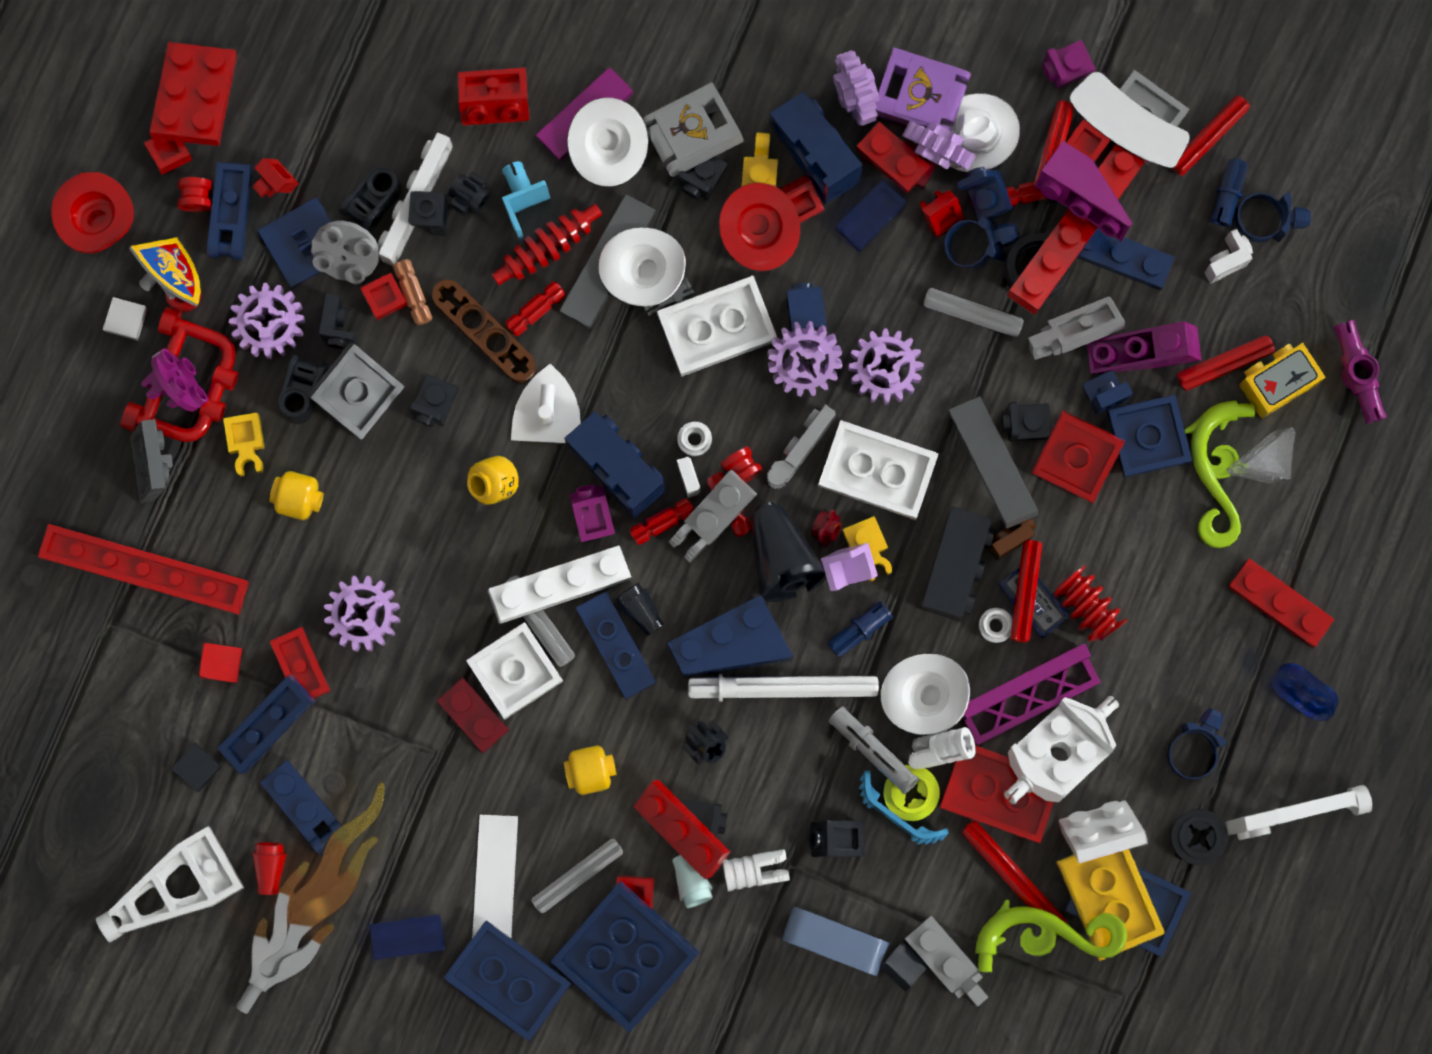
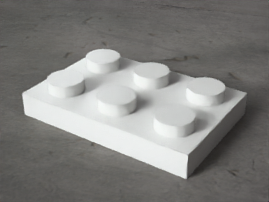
(717, 326)
(878, 470)

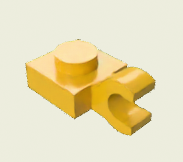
(760, 168)

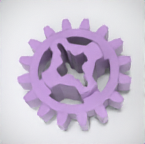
(856, 88)
(939, 145)
(252, 320)
(899, 359)
(794, 367)
(348, 621)

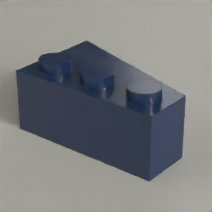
(816, 147)
(616, 463)
(731, 641)

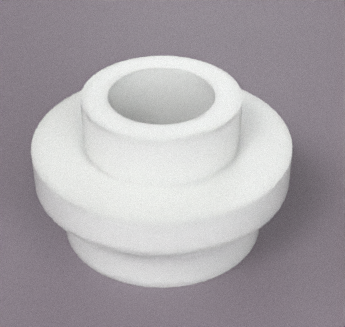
(694, 428)
(995, 614)

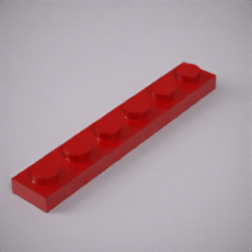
(1070, 237)
(143, 569)

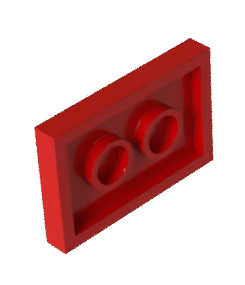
(193, 94)
(978, 794)

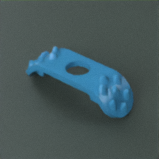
(871, 796)

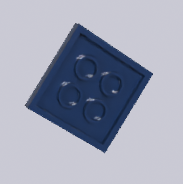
(625, 956)

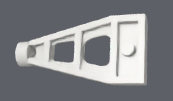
(1355, 799)
(208, 865)

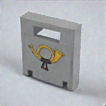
(685, 132)

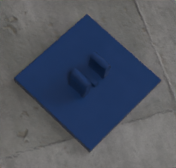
(291, 240)

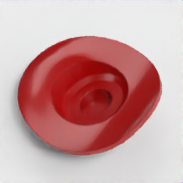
(91, 212)
(759, 226)

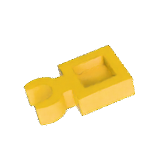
(244, 437)
(869, 532)

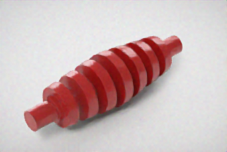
(546, 244)

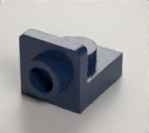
(986, 192)
(1106, 392)

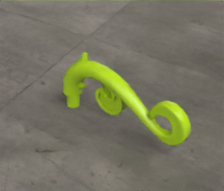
(1201, 430)
(1050, 925)

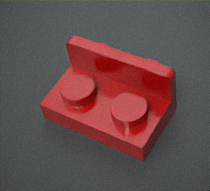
(493, 96)

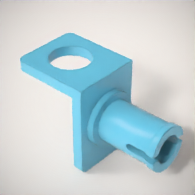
(523, 194)

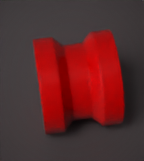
(194, 194)
(742, 464)

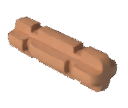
(412, 292)

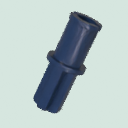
(1229, 192)
(860, 629)

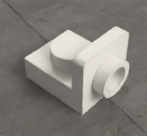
(1226, 263)

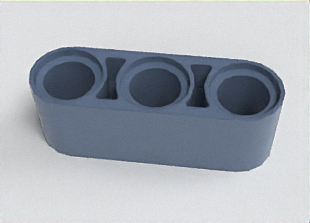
(835, 941)

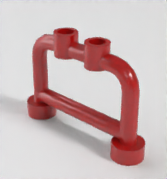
(223, 378)

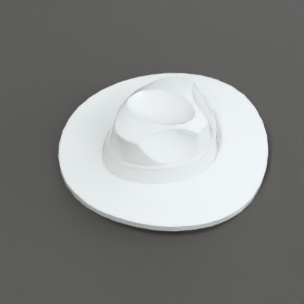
(987, 128)
(607, 141)
(642, 266)
(925, 694)

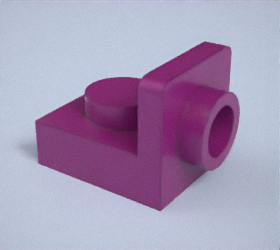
(1067, 64)
(591, 512)

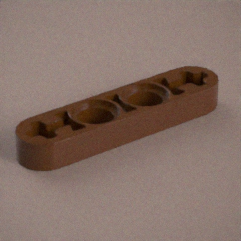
(486, 329)

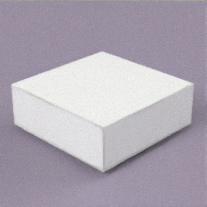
(125, 318)
(688, 476)

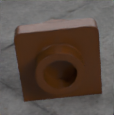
(1010, 540)

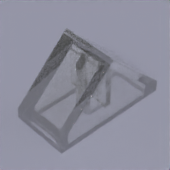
(1269, 459)

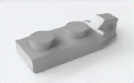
(1077, 328)
(946, 960)

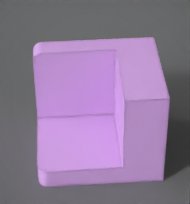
(849, 566)

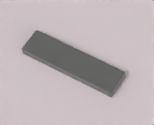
(589, 291)
(993, 462)

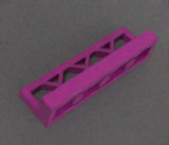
(1025, 681)

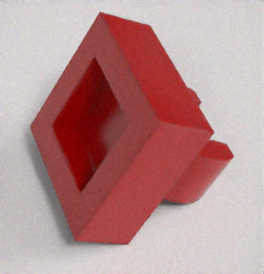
(274, 178)
(942, 212)

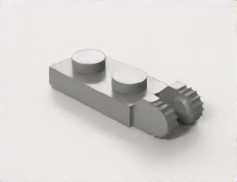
(799, 449)
(715, 513)

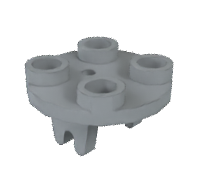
(359, 258)

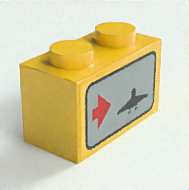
(1281, 380)

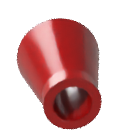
(268, 866)

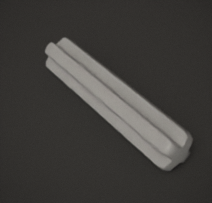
(973, 312)
(549, 635)
(577, 876)

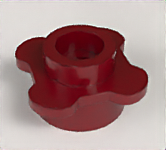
(826, 527)

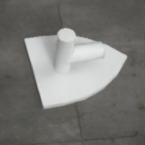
(545, 409)

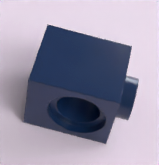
(805, 305)

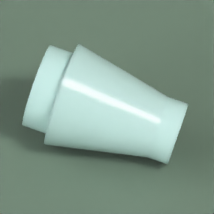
(690, 884)

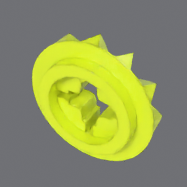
(917, 809)

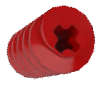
(1089, 606)

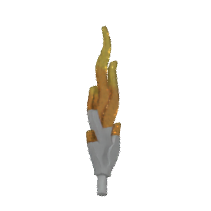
(300, 911)

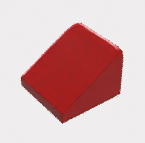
(803, 197)
(220, 663)

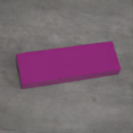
(555, 133)

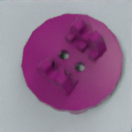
(174, 380)

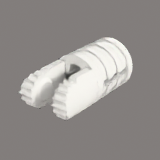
(942, 748)
(747, 872)

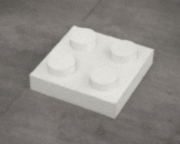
(514, 671)
(1102, 831)

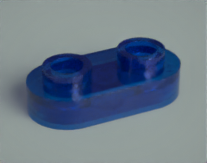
(1304, 692)

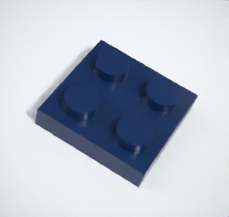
(1151, 436)

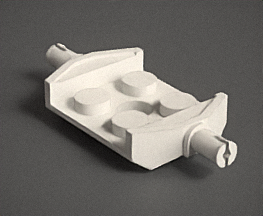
(1075, 729)

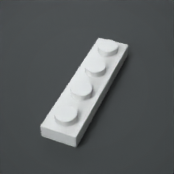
(434, 155)
(559, 584)

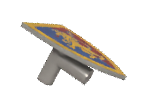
(170, 267)

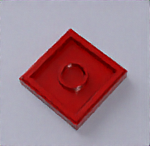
(1078, 456)

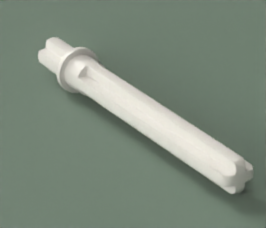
(768, 687)

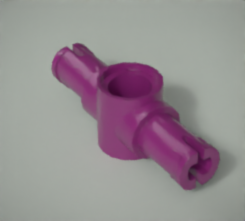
(1355, 354)

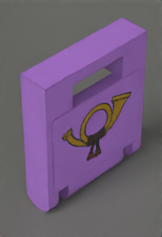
(926, 93)

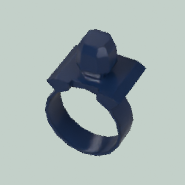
(1297, 218)
(997, 235)
(1210, 722)

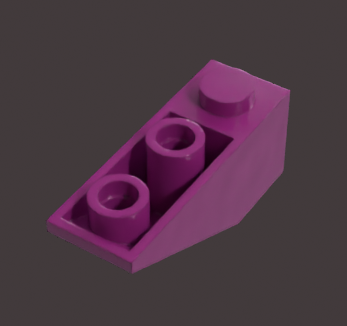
(1080, 186)
(1145, 349)

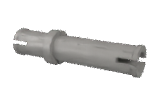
(844, 721)

